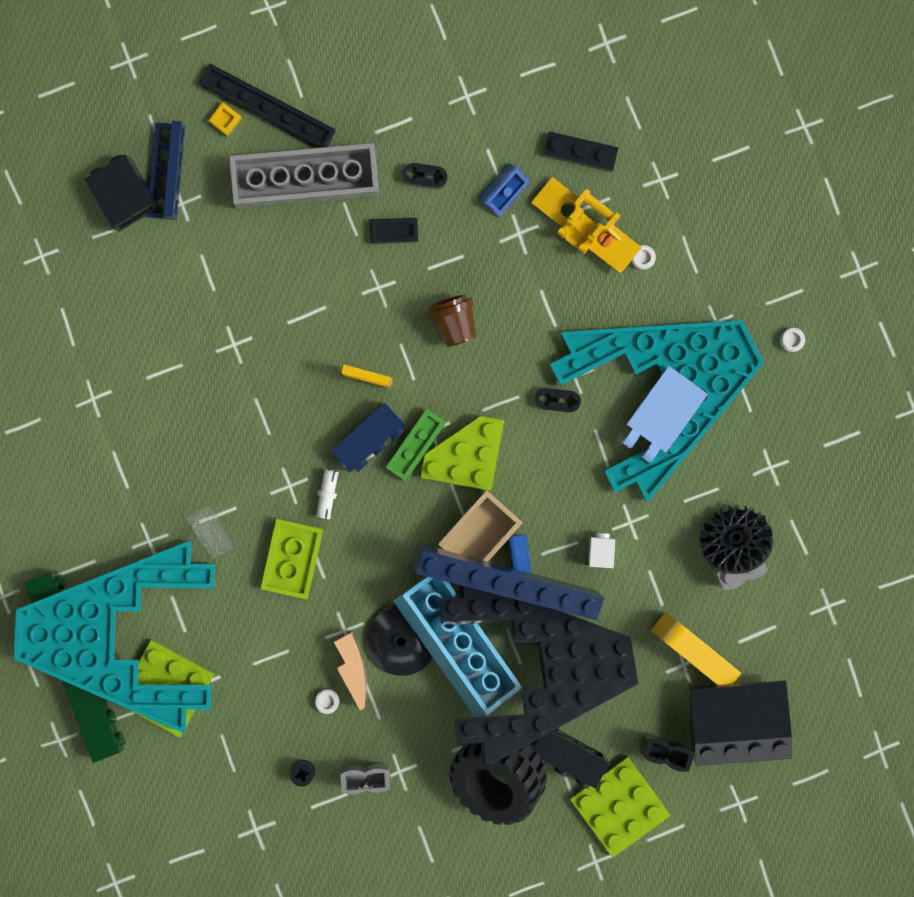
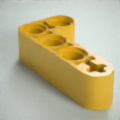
(695, 650)

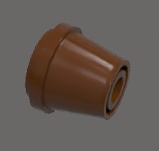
(454, 319)

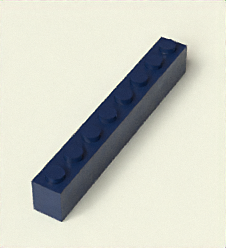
(506, 581)

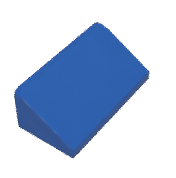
(504, 189)
(520, 553)

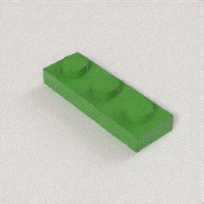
(416, 444)

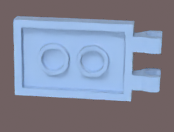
(664, 412)

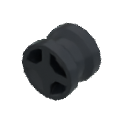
(302, 768)

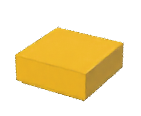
(225, 119)

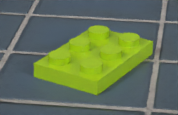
(292, 559)

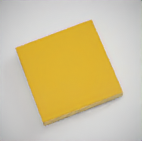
(367, 376)

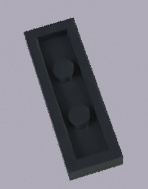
(580, 151)

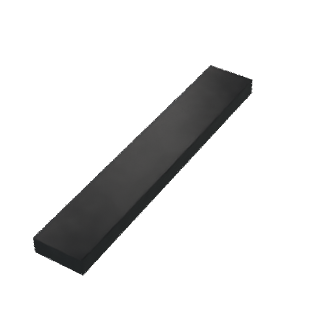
(267, 107)

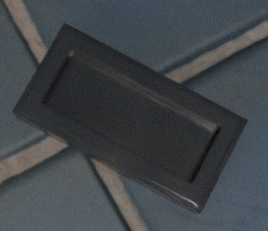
(394, 230)

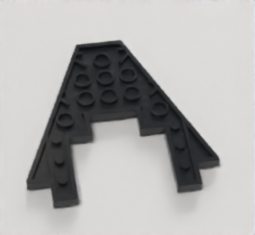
(578, 661)

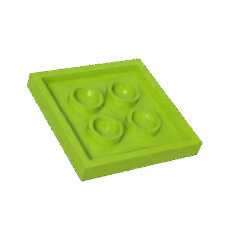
(166, 667)
(620, 807)

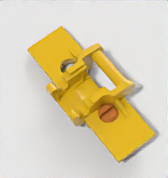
(581, 231)

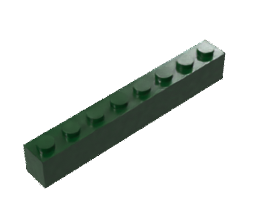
(91, 711)

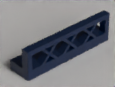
(172, 171)

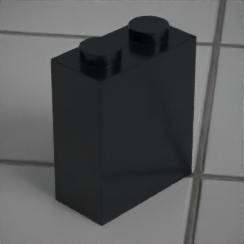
(121, 192)

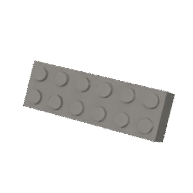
(304, 175)

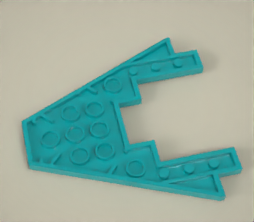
(710, 355)
(75, 636)

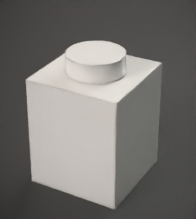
(601, 551)

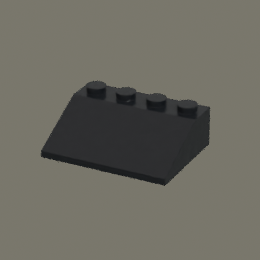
(740, 723)

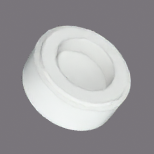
(644, 258)
(792, 340)
(327, 701)

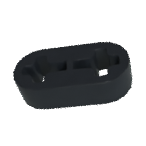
(425, 182)
(559, 394)

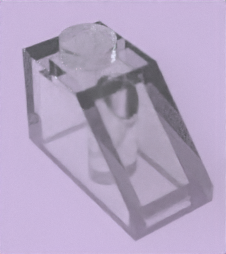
(210, 531)

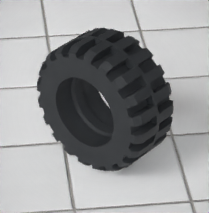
(491, 797)

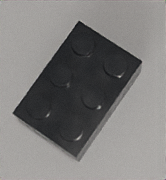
(572, 758)

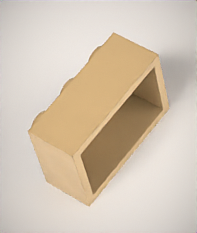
(481, 529)

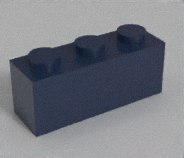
(369, 438)

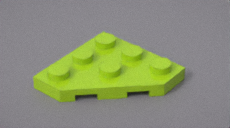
(467, 455)

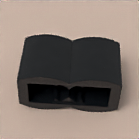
(672, 753)

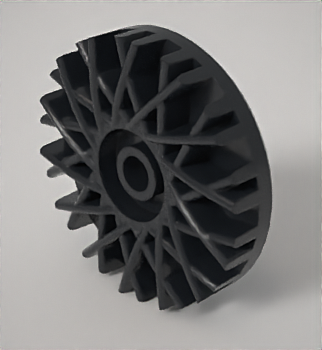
(736, 540)

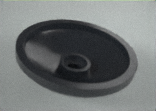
(383, 646)

